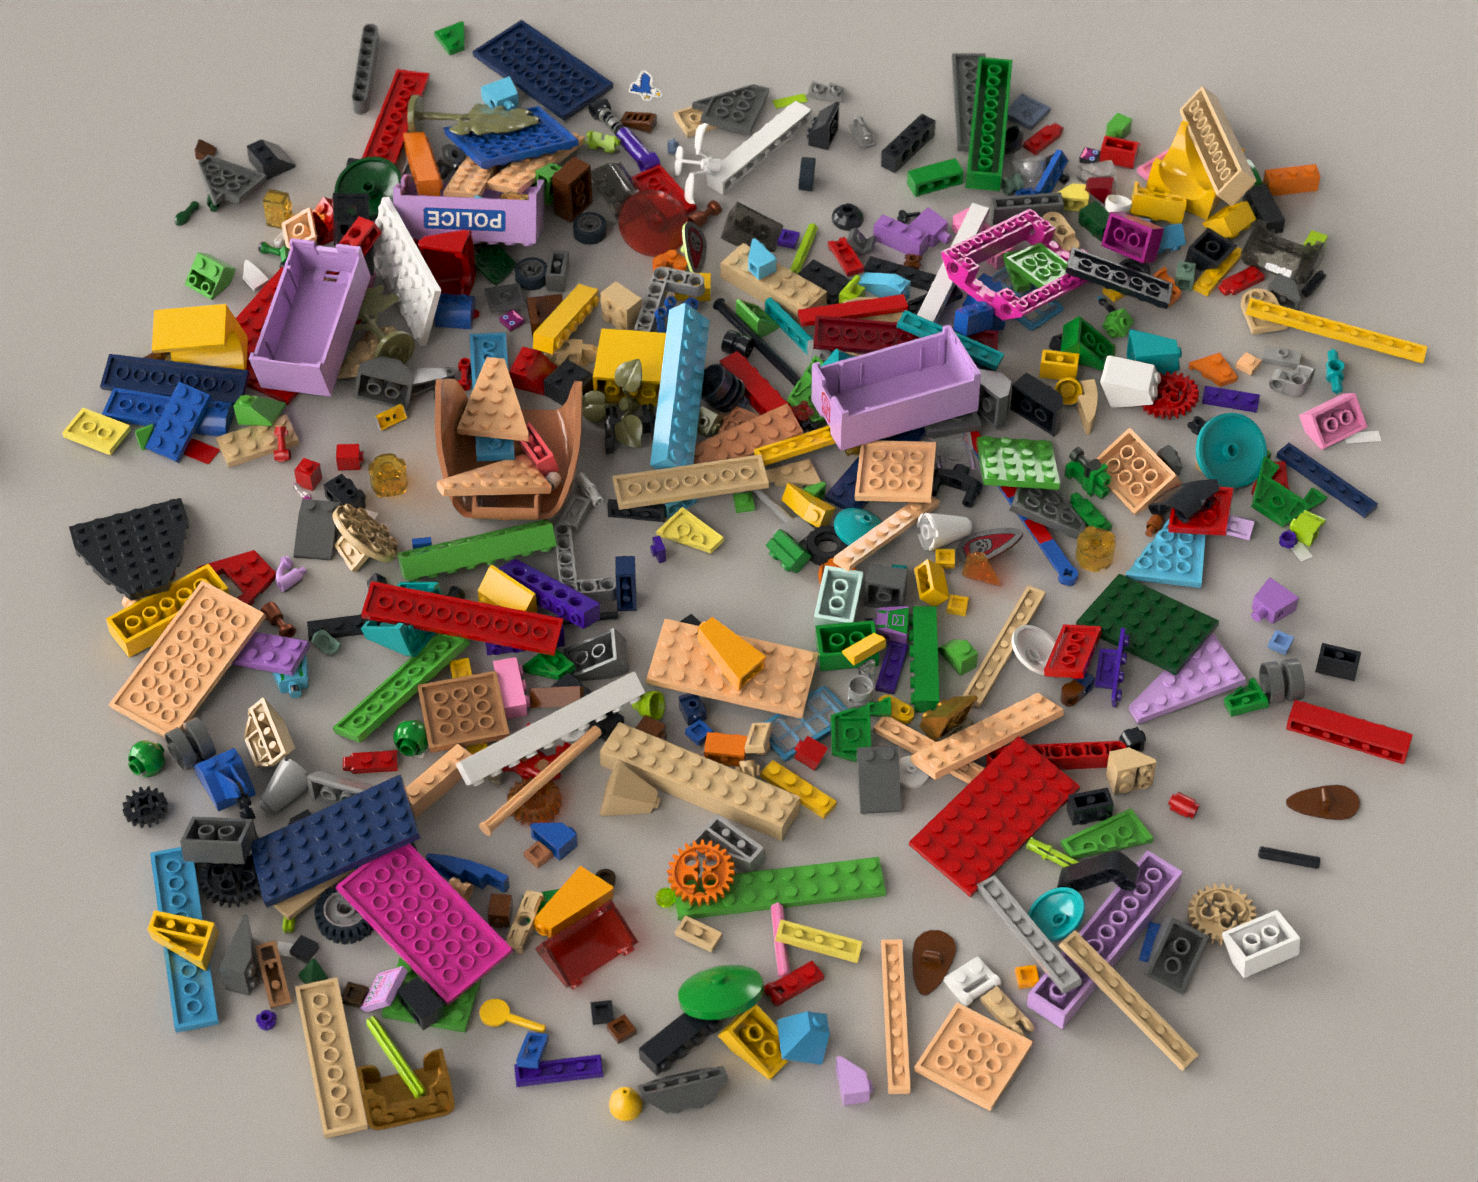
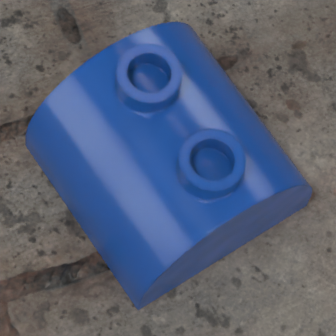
(455, 311)
(216, 419)

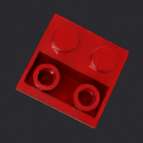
(1120, 151)
(324, 221)

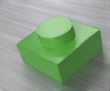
(743, 502)

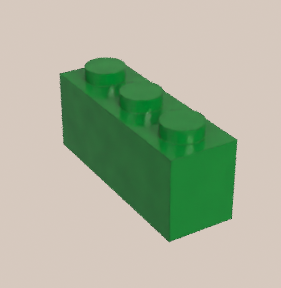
(935, 177)

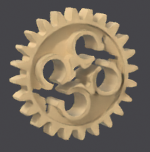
(1221, 913)

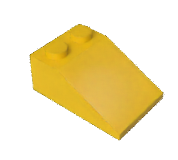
(755, 1041)

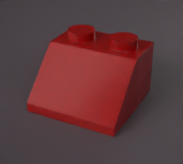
(530, 370)

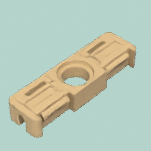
(528, 909)

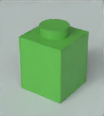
(1119, 126)

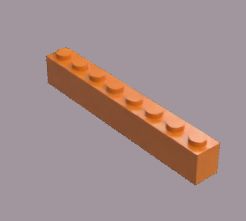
(422, 164)

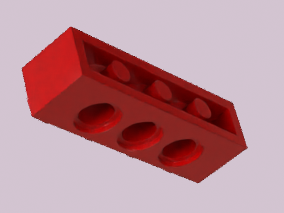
(361, 234)

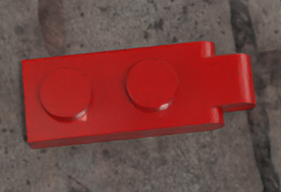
(1043, 138)
(1241, 281)
(371, 762)

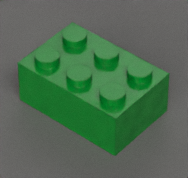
(835, 638)

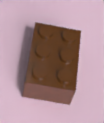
(572, 189)

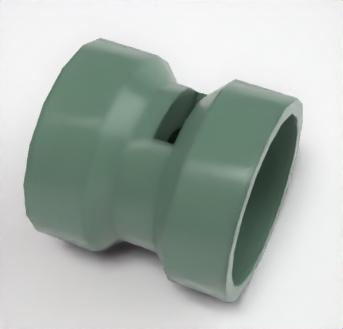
(1012, 184)

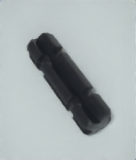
(1314, 282)

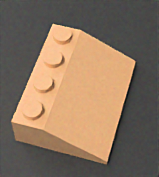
(1136, 472)

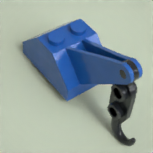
(227, 783)

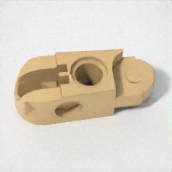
(1064, 234)
(574, 351)

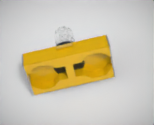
(390, 417)

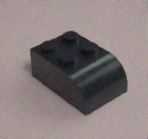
(1037, 403)

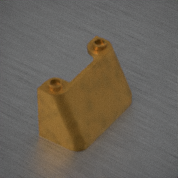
(391, 1102)

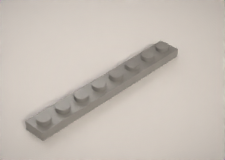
(1029, 934)

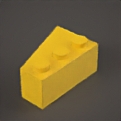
(1157, 205)
(185, 936)

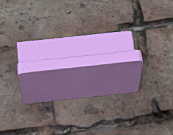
(1240, 527)

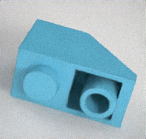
(760, 260)

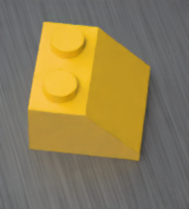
(1231, 220)

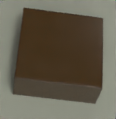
(354, 994)

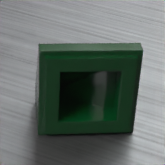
(312, 972)

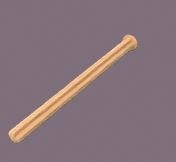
(539, 781)

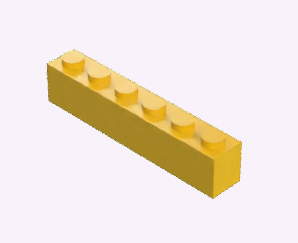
(565, 318)

